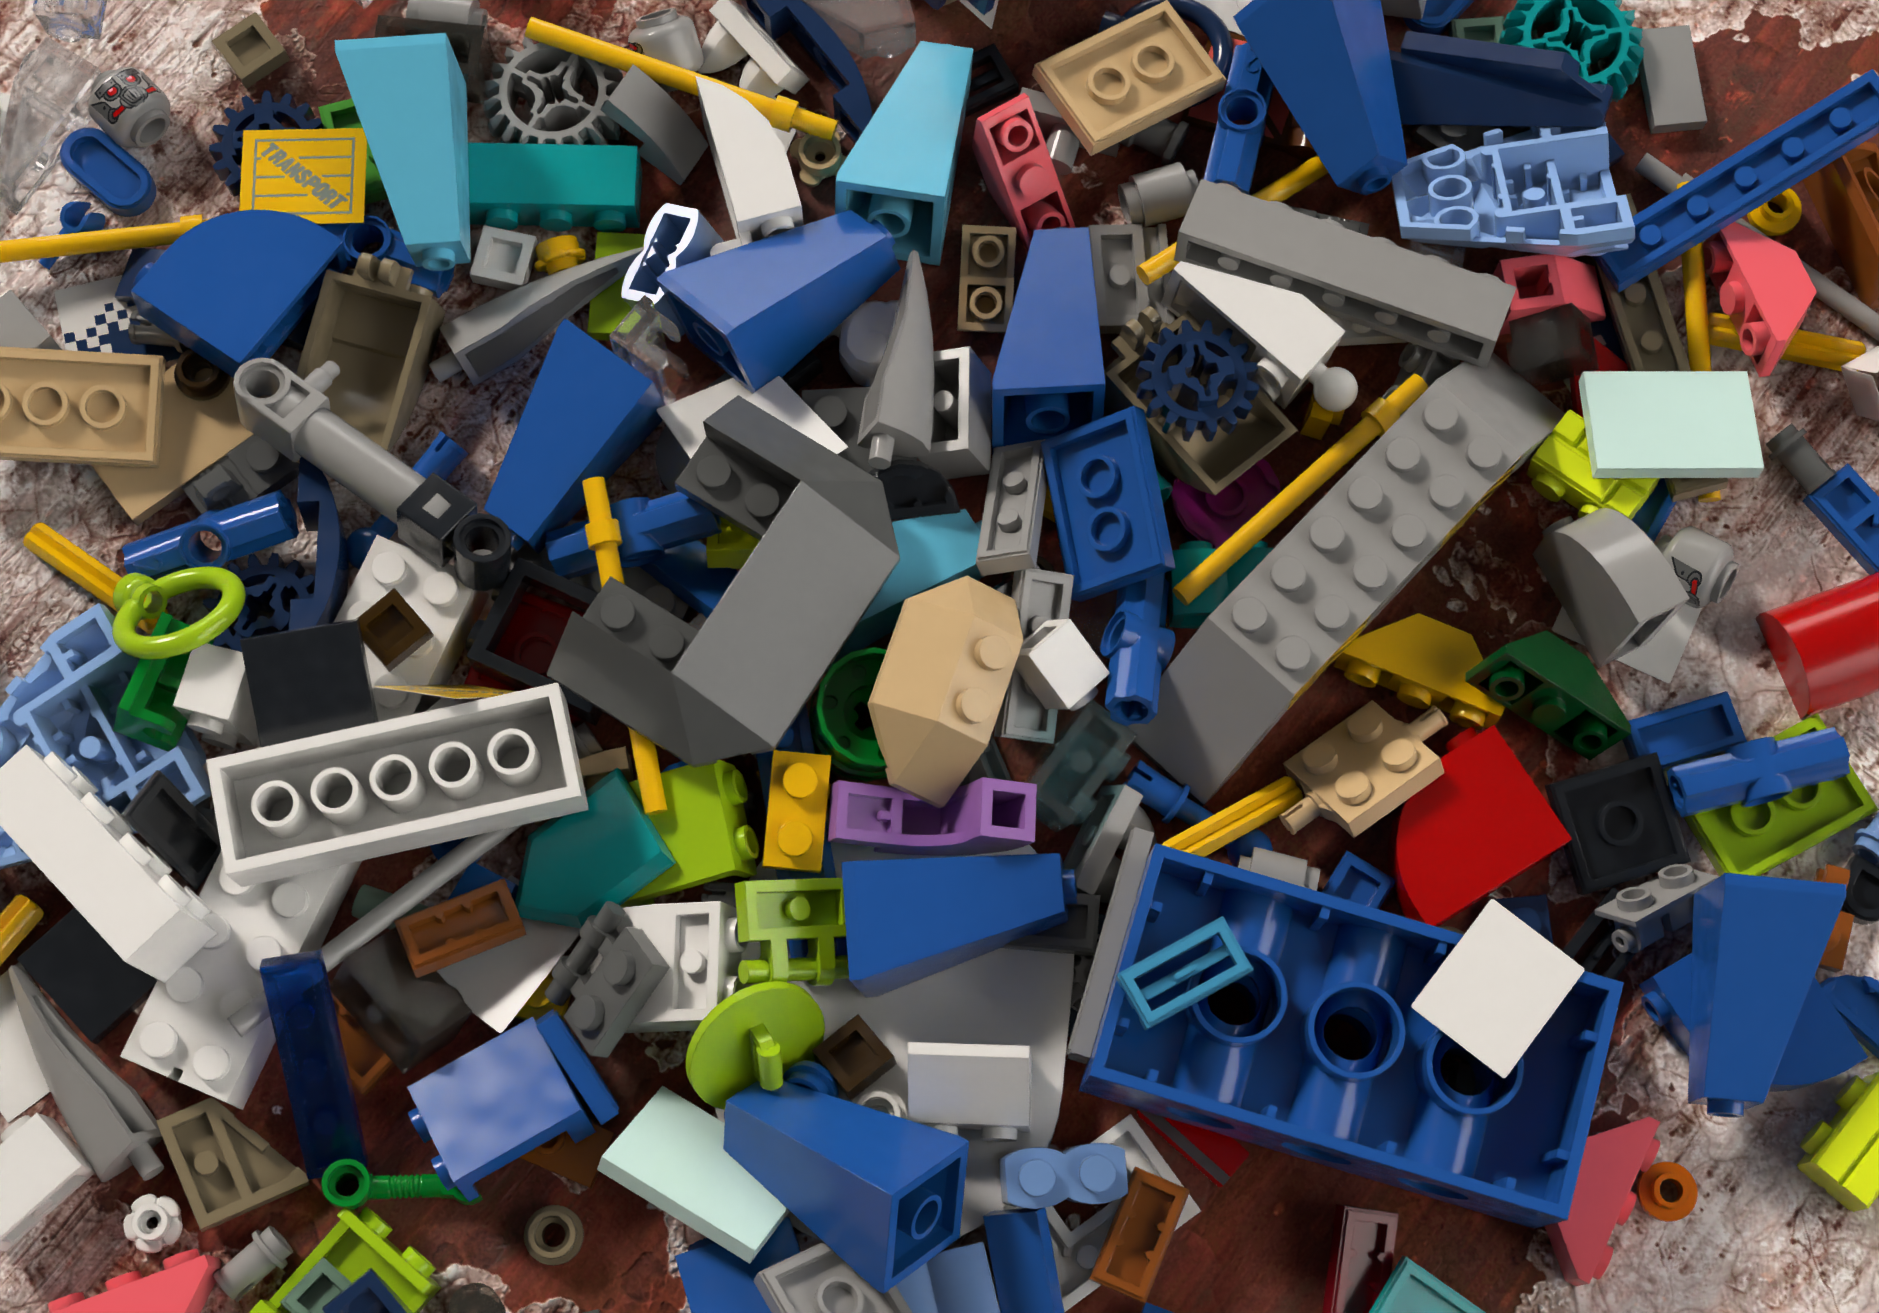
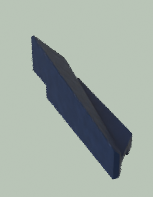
(1492, 85)

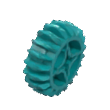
(1587, 27)

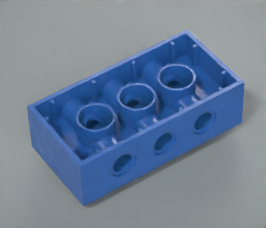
(1279, 1085)

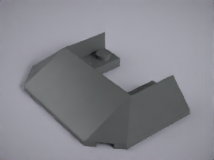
(780, 621)

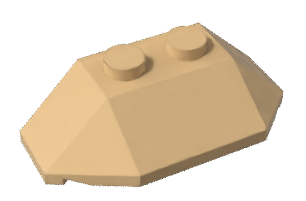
(943, 685)

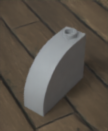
(1609, 581)

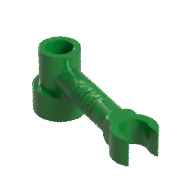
(382, 1186)

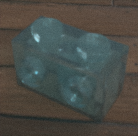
(1076, 765)

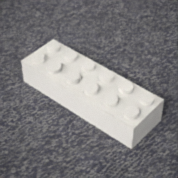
(396, 785)

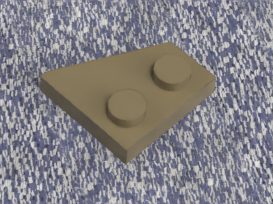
(225, 1163)

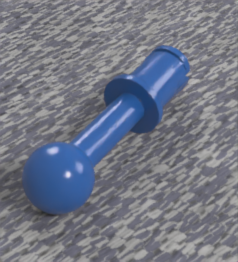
(440, 459)
(1172, 800)

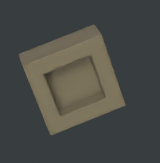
(250, 50)

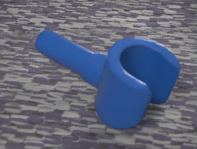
(75, 221)

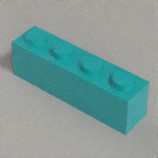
(555, 186)

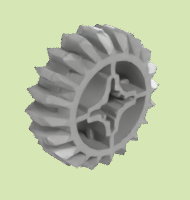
(543, 76)

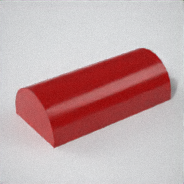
(1827, 645)

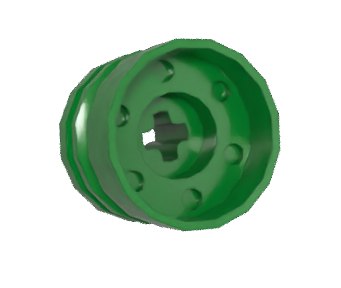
(836, 708)

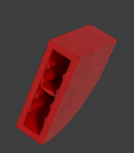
(1469, 830)

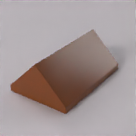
(1849, 208)

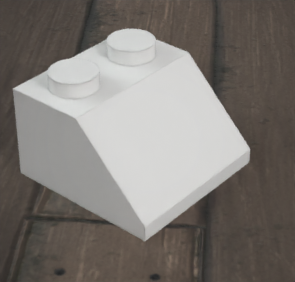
(971, 1088)

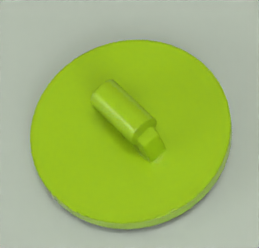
(753, 1040)

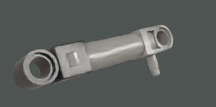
(427, 511)

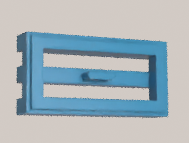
(1138, 998)

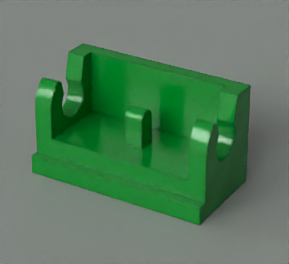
(147, 703)

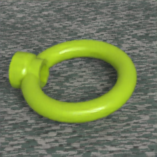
(129, 600)

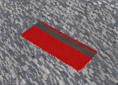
(1208, 1151)

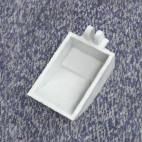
(749, 167)
(702, 956)

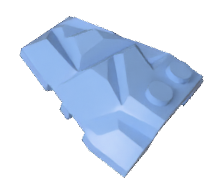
(1517, 193)
(71, 709)

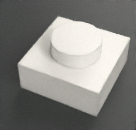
(503, 258)

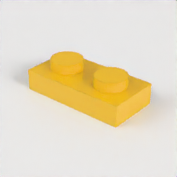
(796, 811)

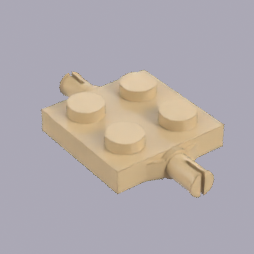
(1363, 768)

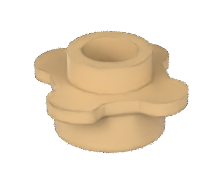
(805, 151)

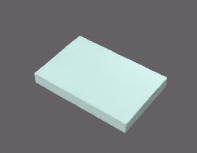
(1670, 424)
(679, 1164)

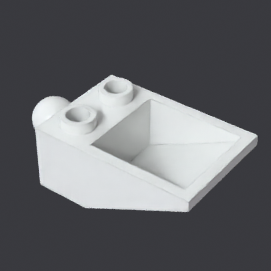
(1281, 327)

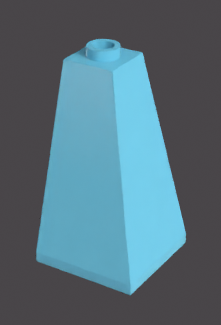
(417, 130)
(910, 152)
(931, 554)

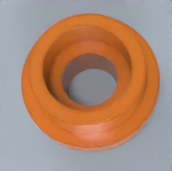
(1649, 1191)

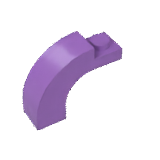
(976, 820)

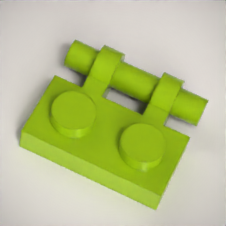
(789, 911)

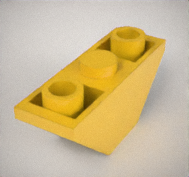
(1425, 666)

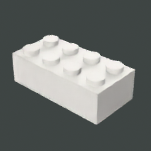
(100, 864)

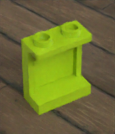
(701, 829)
(358, 1245)

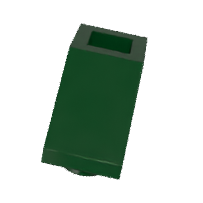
(1554, 691)

